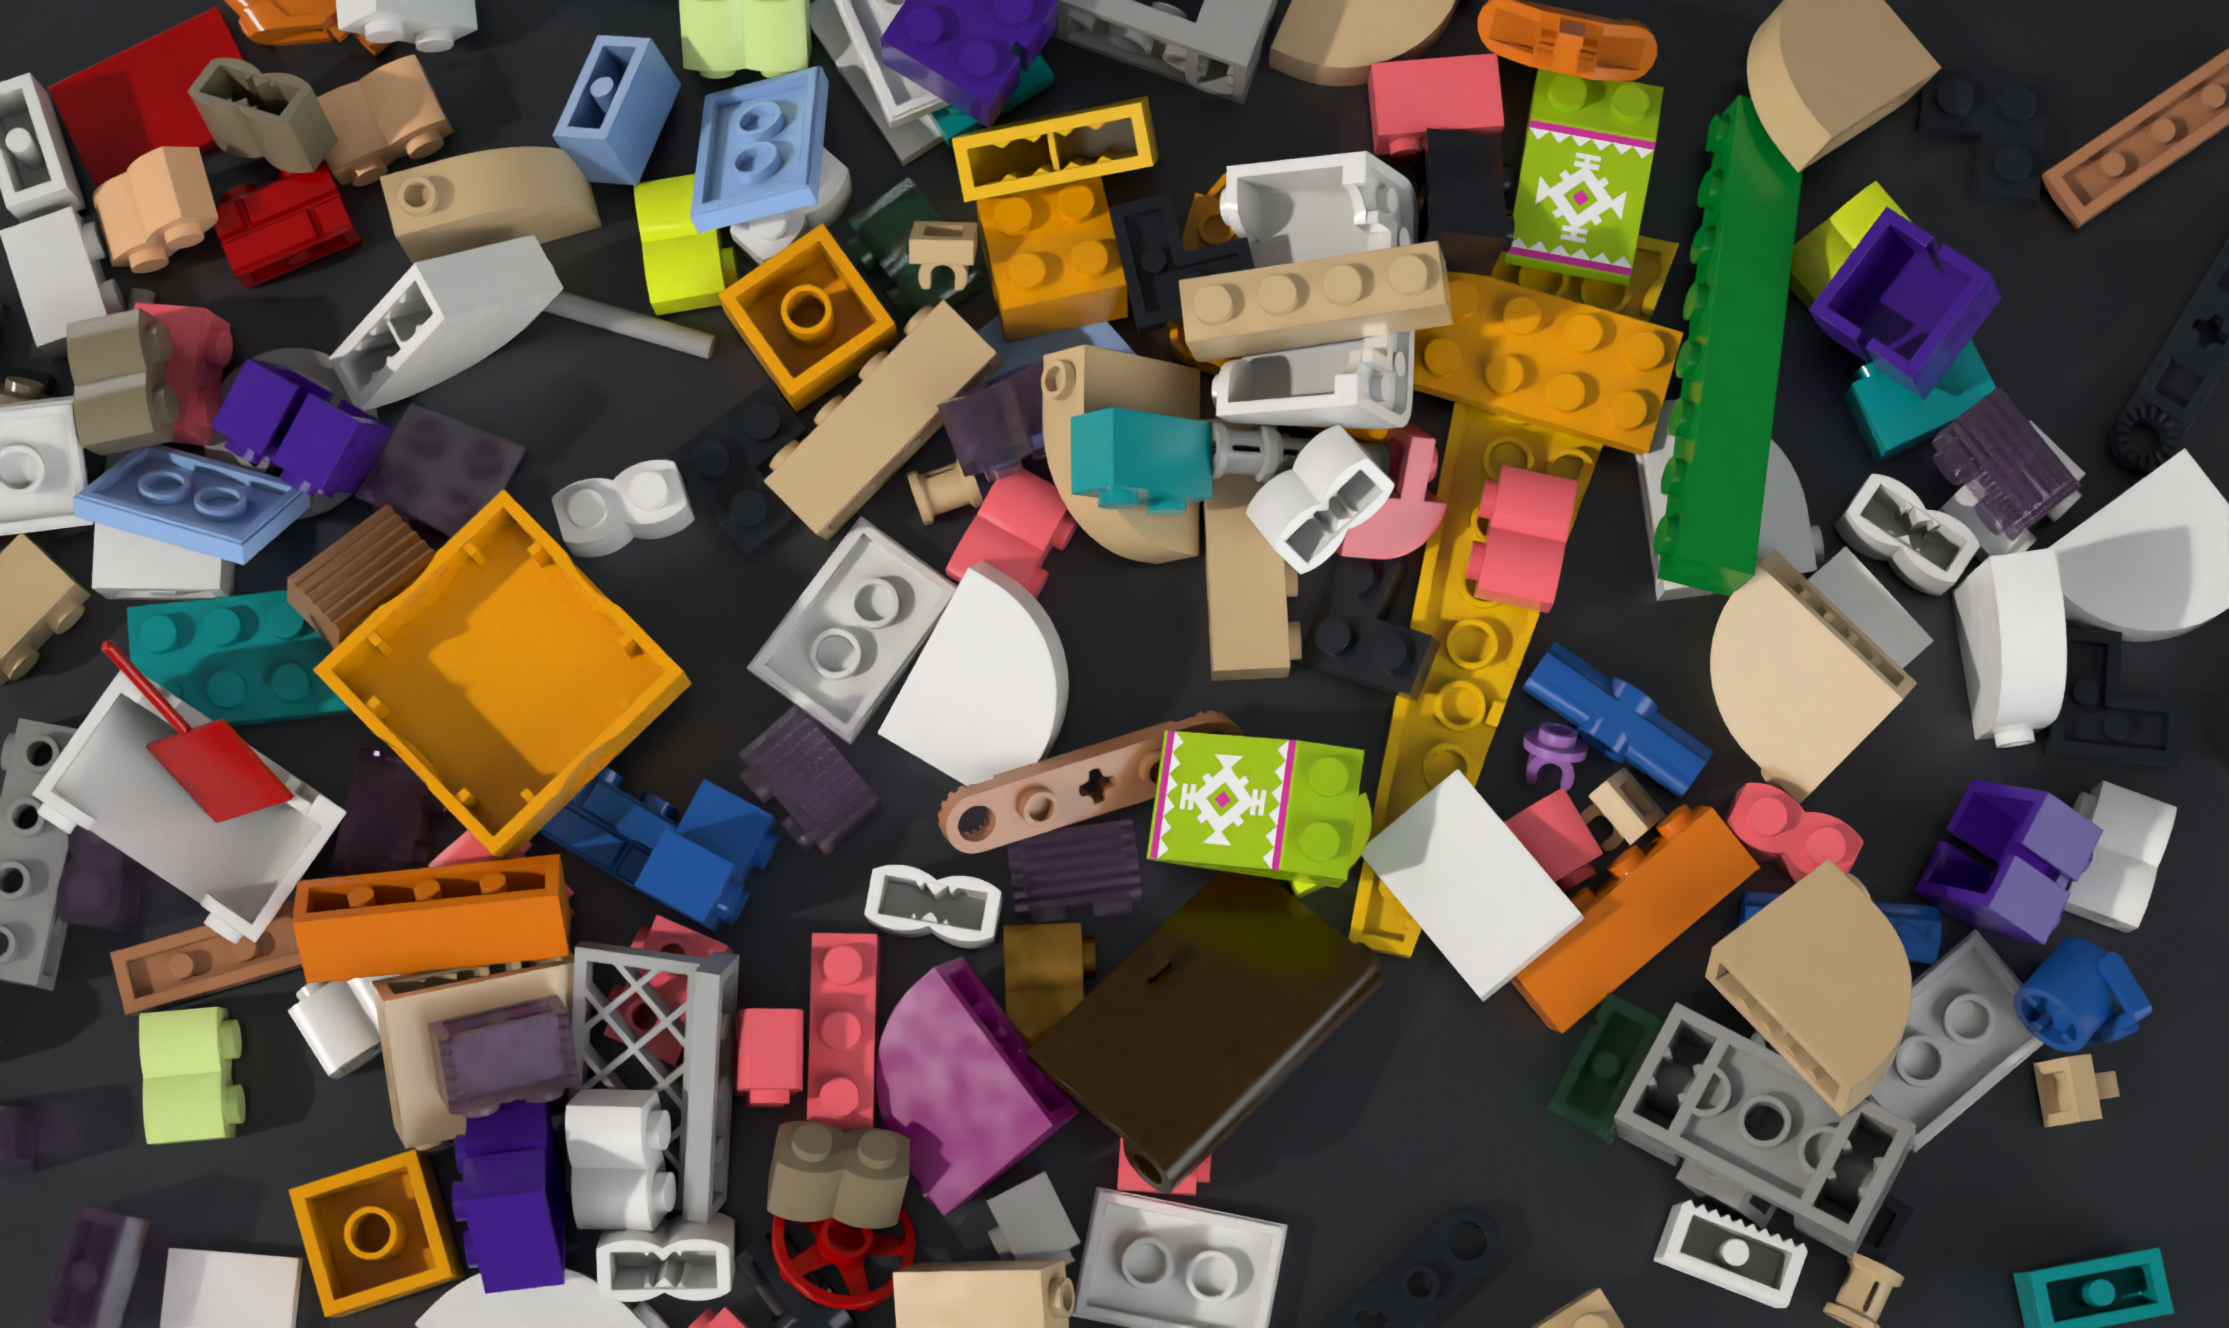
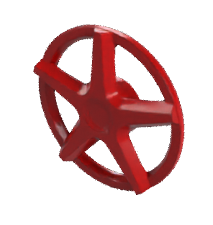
(847, 1249)

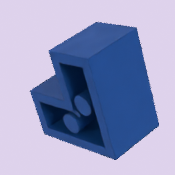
(709, 858)

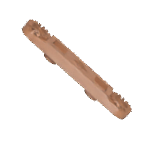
(1049, 793)

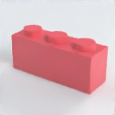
(844, 1030)

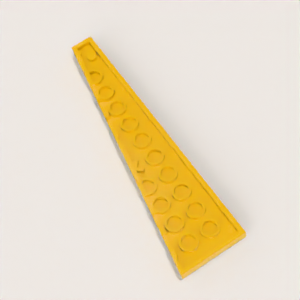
(1478, 637)

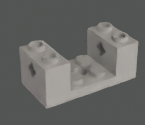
(1210, 55)
(1820, 1167)

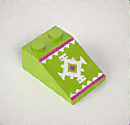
(1584, 175)
(1256, 806)

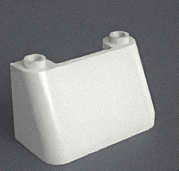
(1309, 213)
(126, 797)

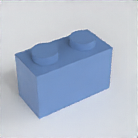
(617, 109)

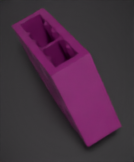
(962, 1087)

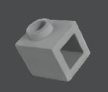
(1032, 1223)

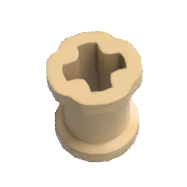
(943, 491)
(1863, 1293)

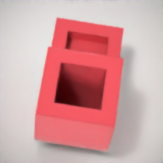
(1411, 510)

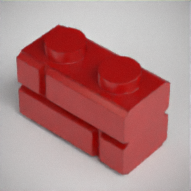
(284, 224)

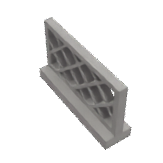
(707, 1057)

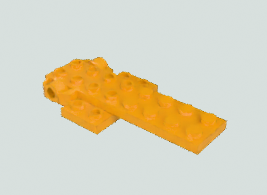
(1513, 354)

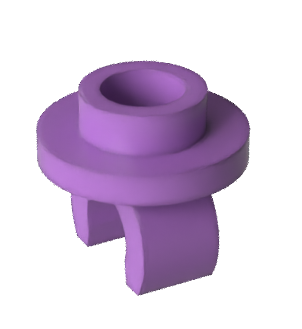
(1555, 745)

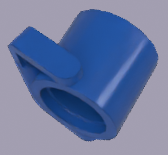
(2075, 994)

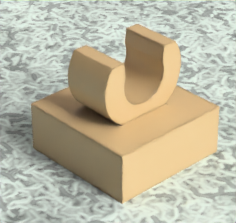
(943, 244)
(1625, 806)
(2072, 1090)

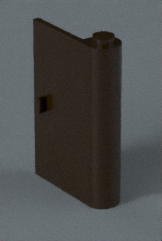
(1203, 1046)

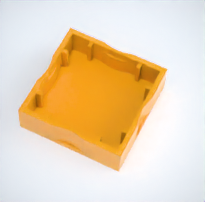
(503, 677)

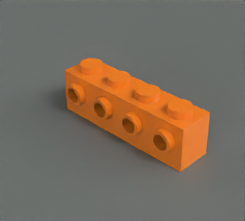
(1636, 913)
(432, 918)

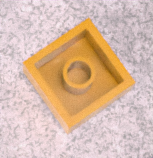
(1052, 258)
(809, 317)
(376, 1233)

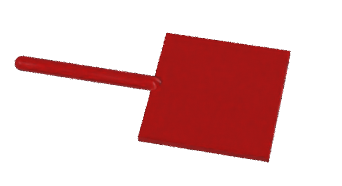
(207, 759)

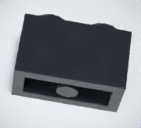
(1463, 198)

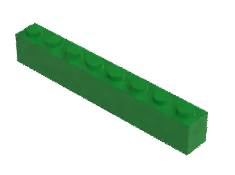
(1729, 358)

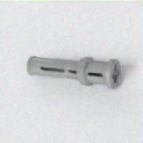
(1266, 454)

